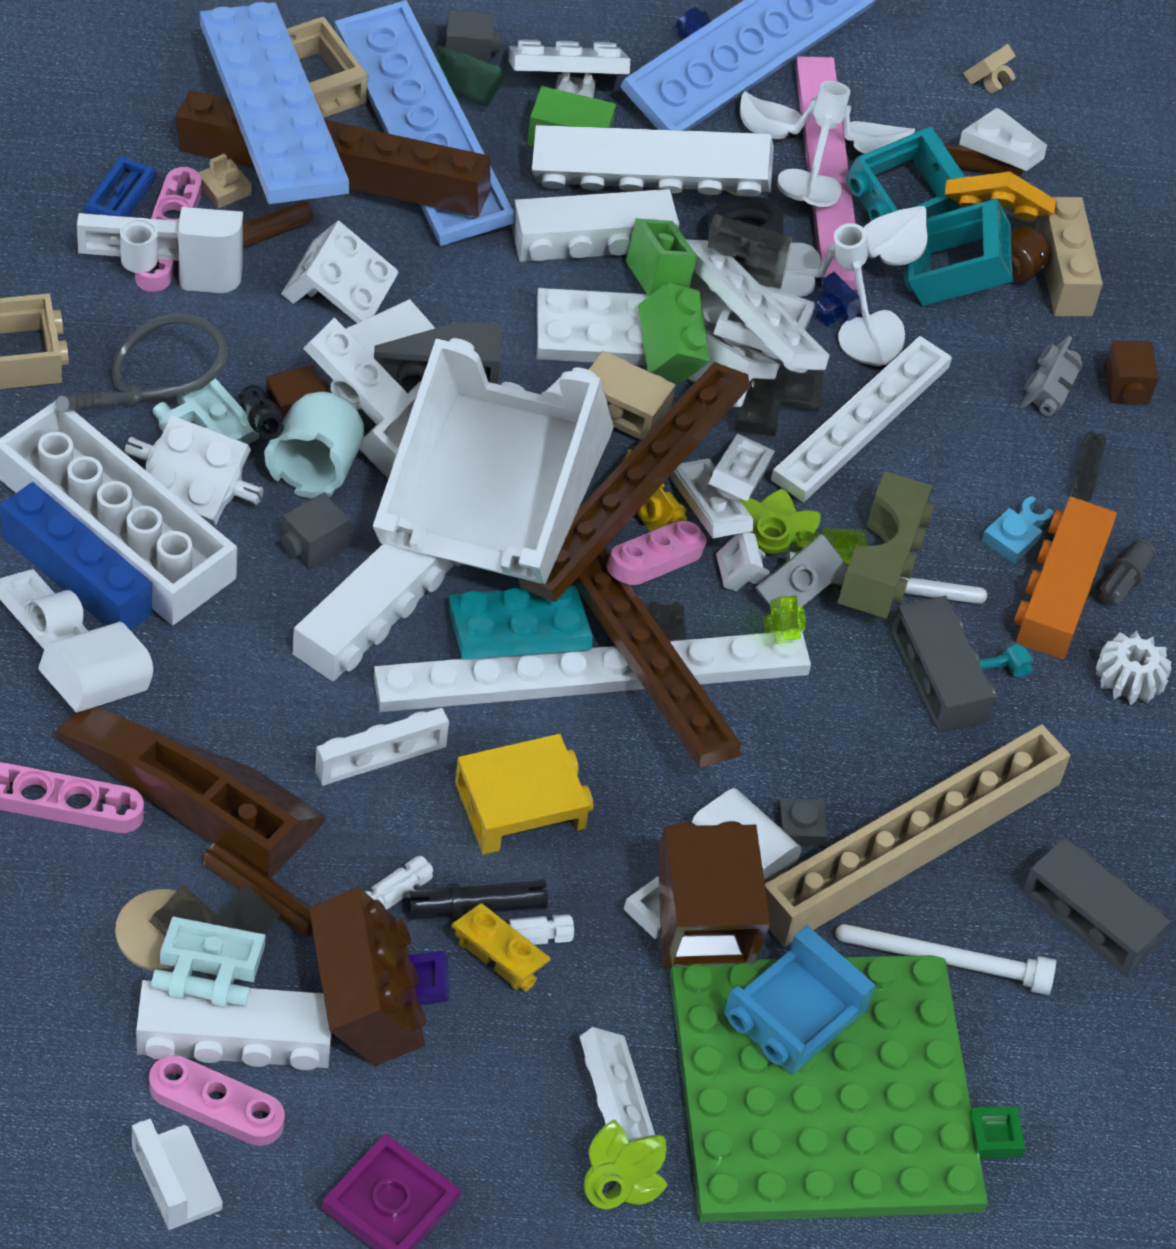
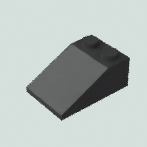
(408, 356)

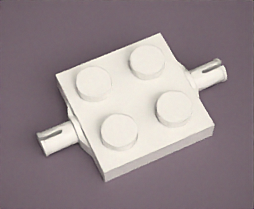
(197, 466)

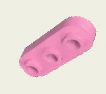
(656, 553)
(229, 1114)

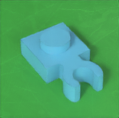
(1016, 533)

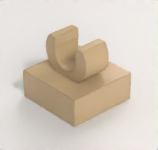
(991, 68)
(224, 182)

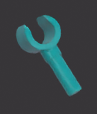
(1015, 657)

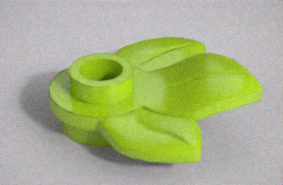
(777, 521)
(628, 1163)

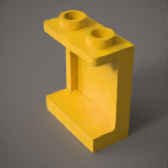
(521, 789)

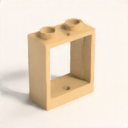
(349, 82)
(32, 369)

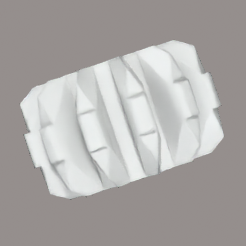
(1133, 668)

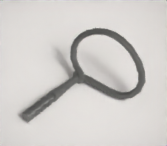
(131, 393)

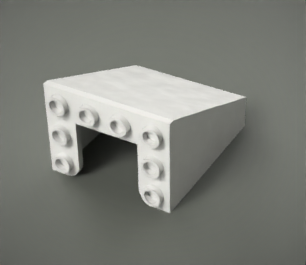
(492, 467)

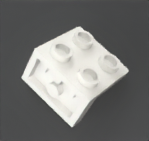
(343, 272)

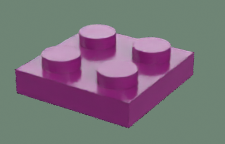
(391, 1197)

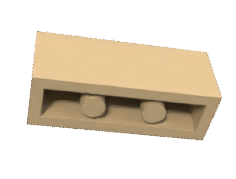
(1073, 267)

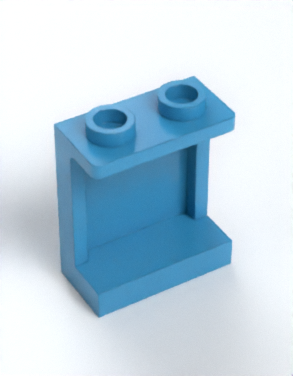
(800, 1001)

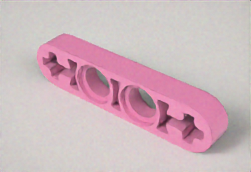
(168, 201)
(60, 788)

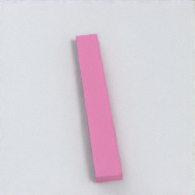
(809, 76)

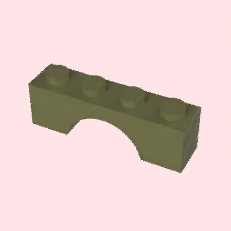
(877, 571)

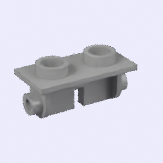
(1056, 367)

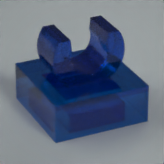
(837, 301)

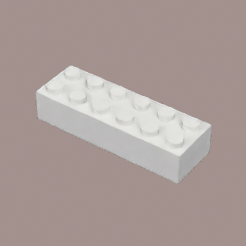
(122, 507)

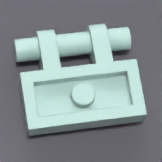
(210, 409)
(209, 950)

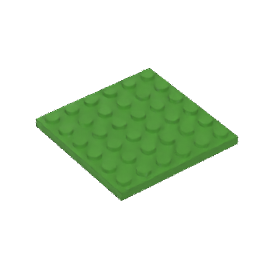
(856, 1130)

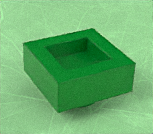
(997, 1132)

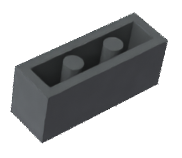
(943, 663)
(1096, 906)

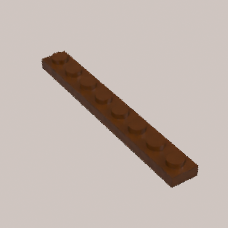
(642, 475)
(657, 665)

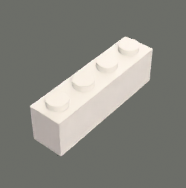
(584, 223)
(270, 1030)

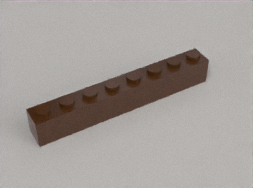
(372, 159)

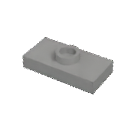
(804, 573)

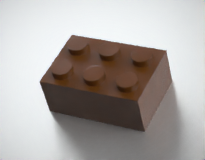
(367, 976)

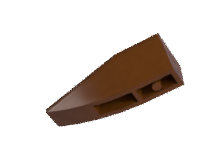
(198, 787)

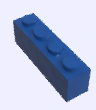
(75, 558)

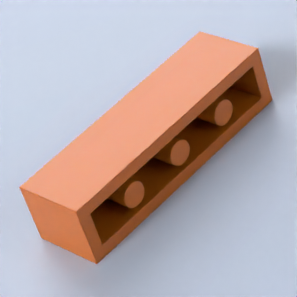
(1065, 578)

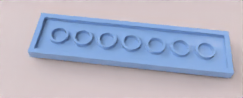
(732, 57)
(273, 103)
(418, 104)

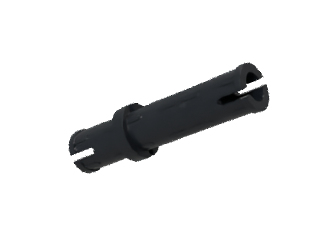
(261, 412)
(458, 900)

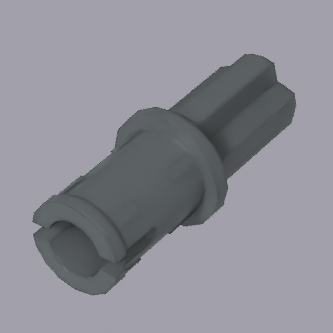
(1127, 571)

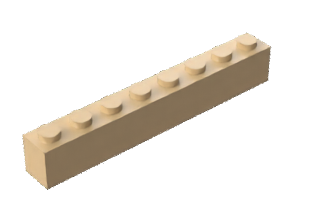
(914, 833)

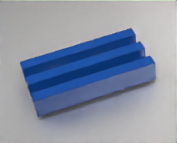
(137, 193)

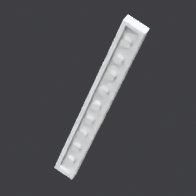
(577, 672)

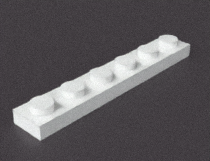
(758, 310)
(861, 419)

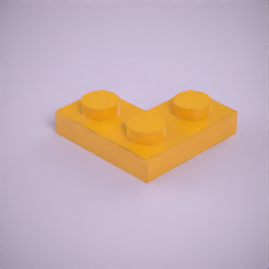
(1009, 189)

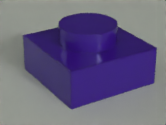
(432, 977)

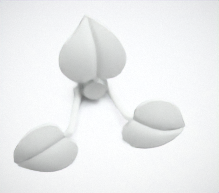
(829, 110)
(898, 241)

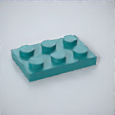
(518, 623)

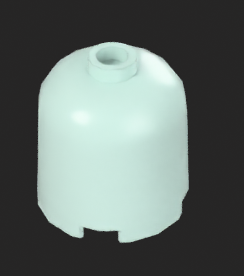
(316, 444)

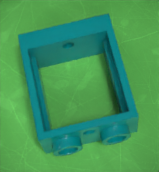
(929, 157)
(956, 228)

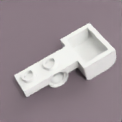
(203, 242)
(367, 388)
(79, 663)
(776, 848)

